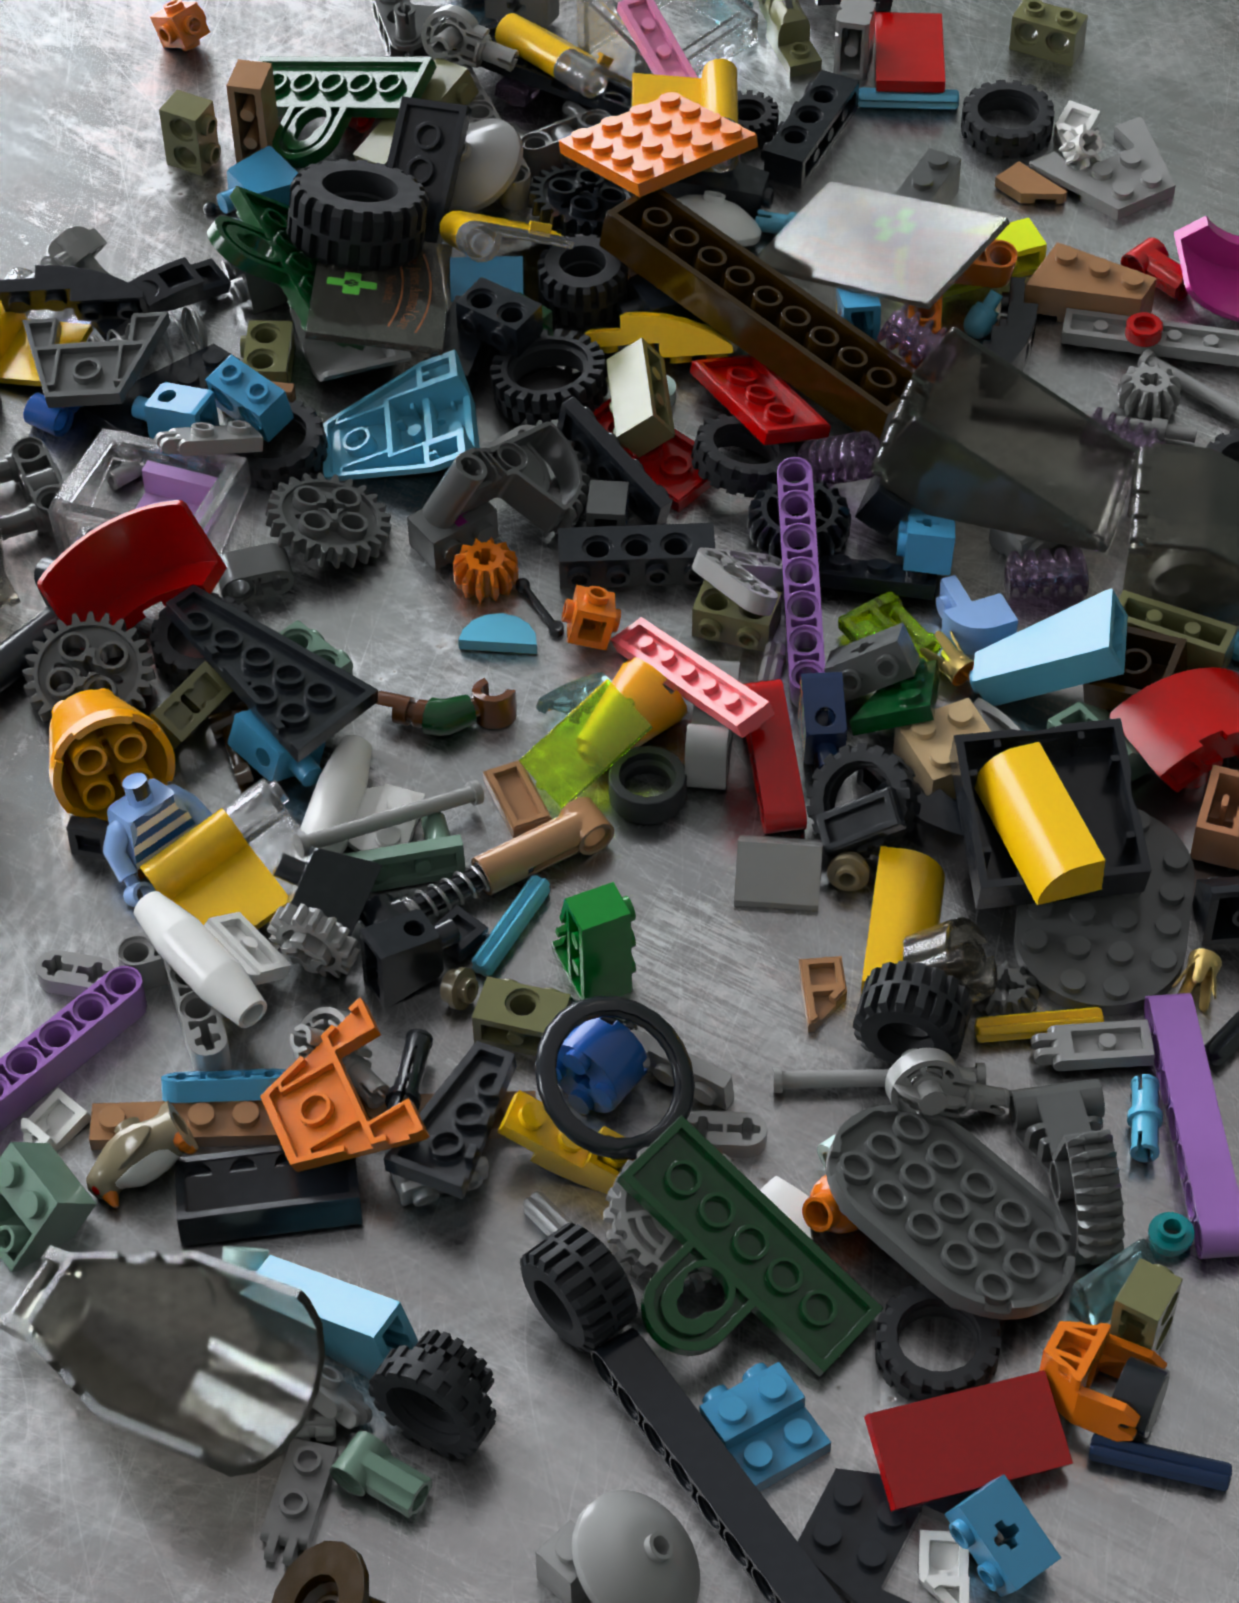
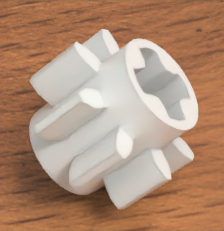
(1082, 147)

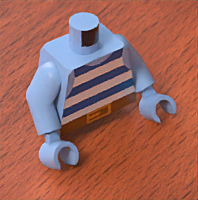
(144, 825)

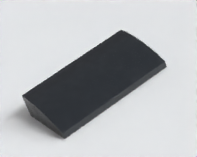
(261, 1195)

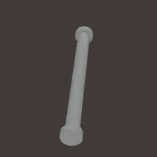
(1194, 386)
(472, 793)
(843, 1078)

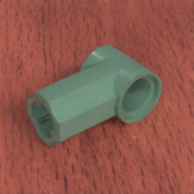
(371, 1469)

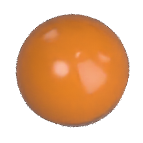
(823, 1212)

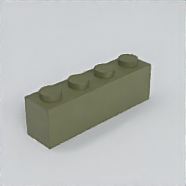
(448, 84)

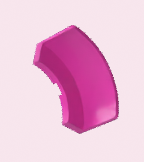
(1210, 266)

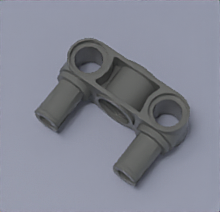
(542, 145)
(39, 481)

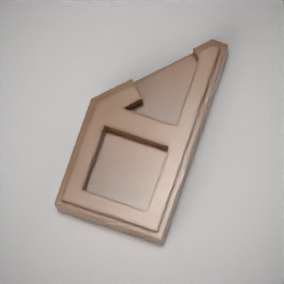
(1027, 185)
(822, 988)

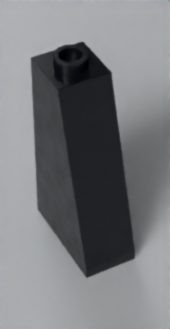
(742, 185)

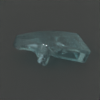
(571, 694)

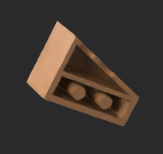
(1087, 283)

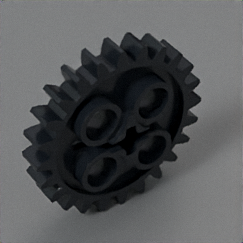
(574, 199)

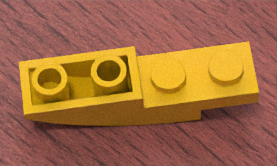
(676, 335)
(533, 1129)

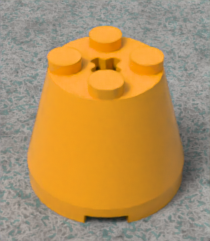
(97, 745)

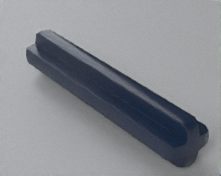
(1161, 1462)

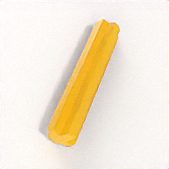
(1028, 1024)

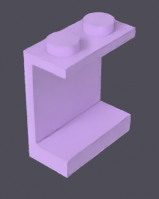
(173, 483)

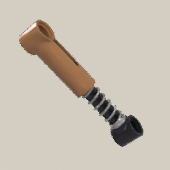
(577, 829)

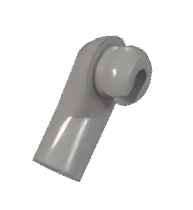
(123, 474)

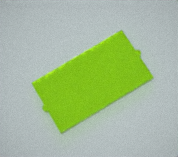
(585, 744)

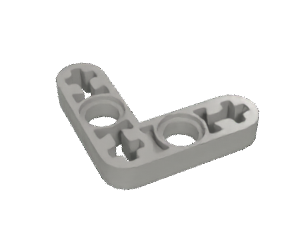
(742, 576)

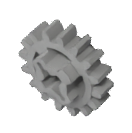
(313, 940)

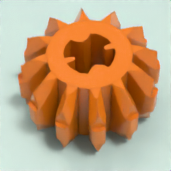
(485, 569)

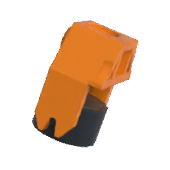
(1072, 1363)

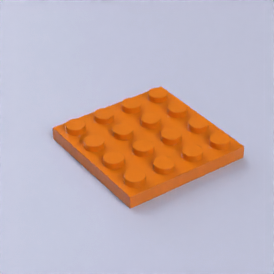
(657, 143)

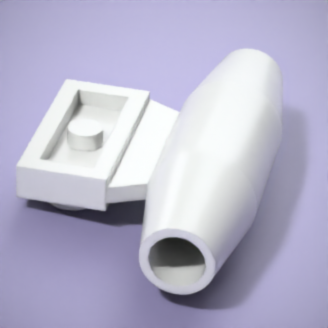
(344, 797)
(215, 959)

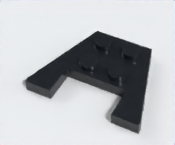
(858, 1537)

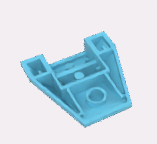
(405, 425)

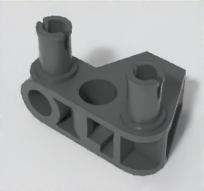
(401, 26)

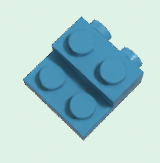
(765, 1424)

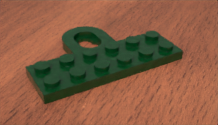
(338, 90)
(265, 250)
(748, 1247)

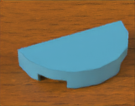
(498, 634)

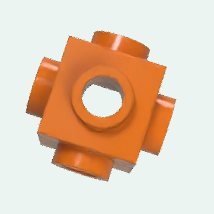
(180, 25)
(591, 617)

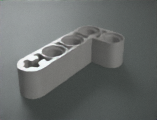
(709, 743)
(198, 1020)

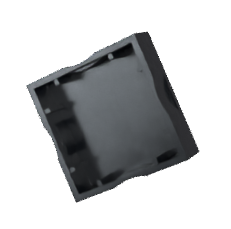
(1097, 776)

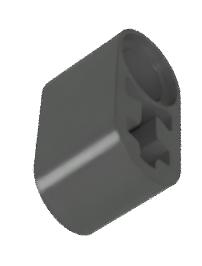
(256, 573)

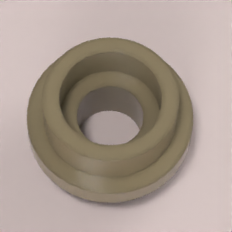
(850, 863)
(459, 987)

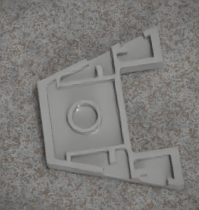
(1121, 182)

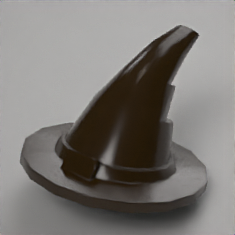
(326, 1575)

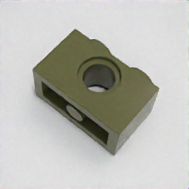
(499, 1012)

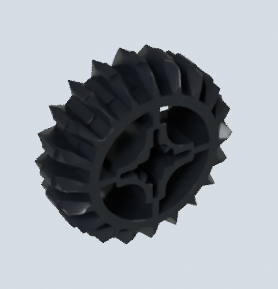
(831, 516)

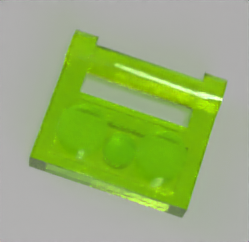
(873, 618)

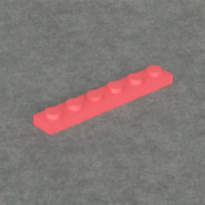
(695, 677)

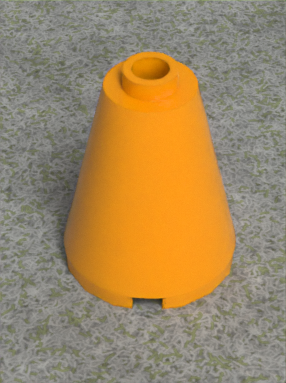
(652, 700)

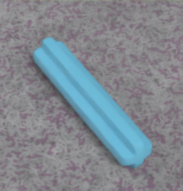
(871, 98)
(510, 925)

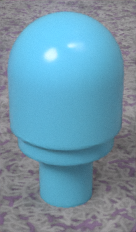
(982, 316)

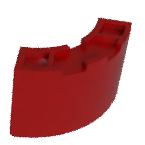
(132, 565)
(1184, 723)

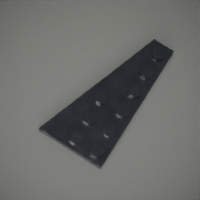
(614, 99)

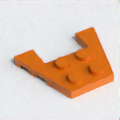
(320, 1111)

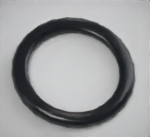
(552, 1099)

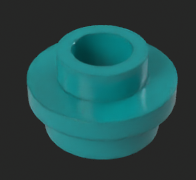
(1171, 1244)

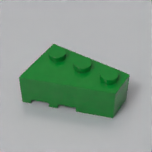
(597, 942)

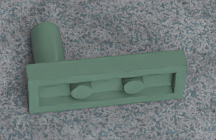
(420, 860)

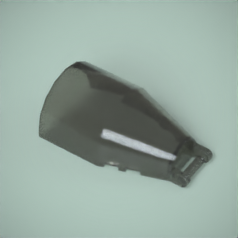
(178, 1350)

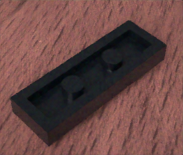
(875, 576)

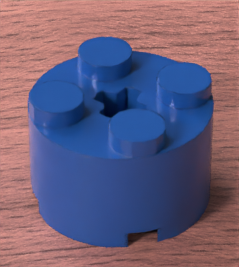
(599, 1065)

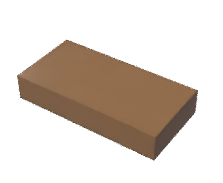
(516, 797)

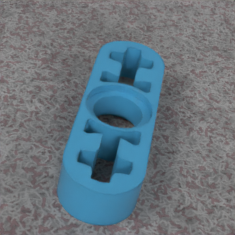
(217, 1085)

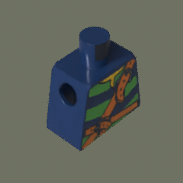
(821, 731)

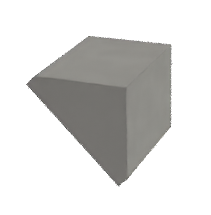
(778, 872)

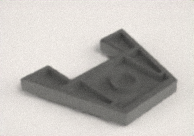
(92, 370)

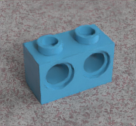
(250, 397)

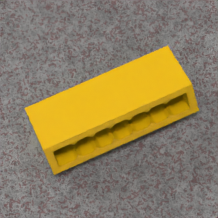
(1040, 824)
(904, 902)

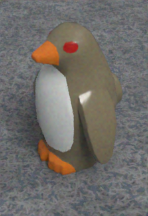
(140, 1153)

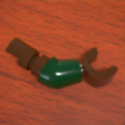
(453, 714)

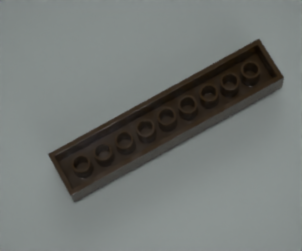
(758, 309)

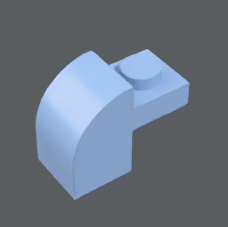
(973, 622)

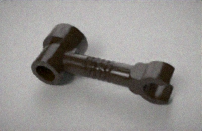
(221, 727)

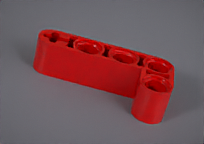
(776, 765)

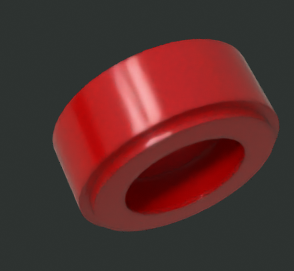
(1144, 329)

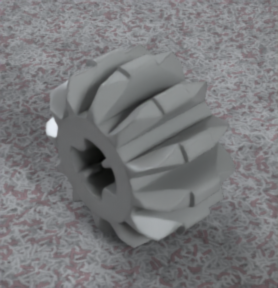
(1148, 392)

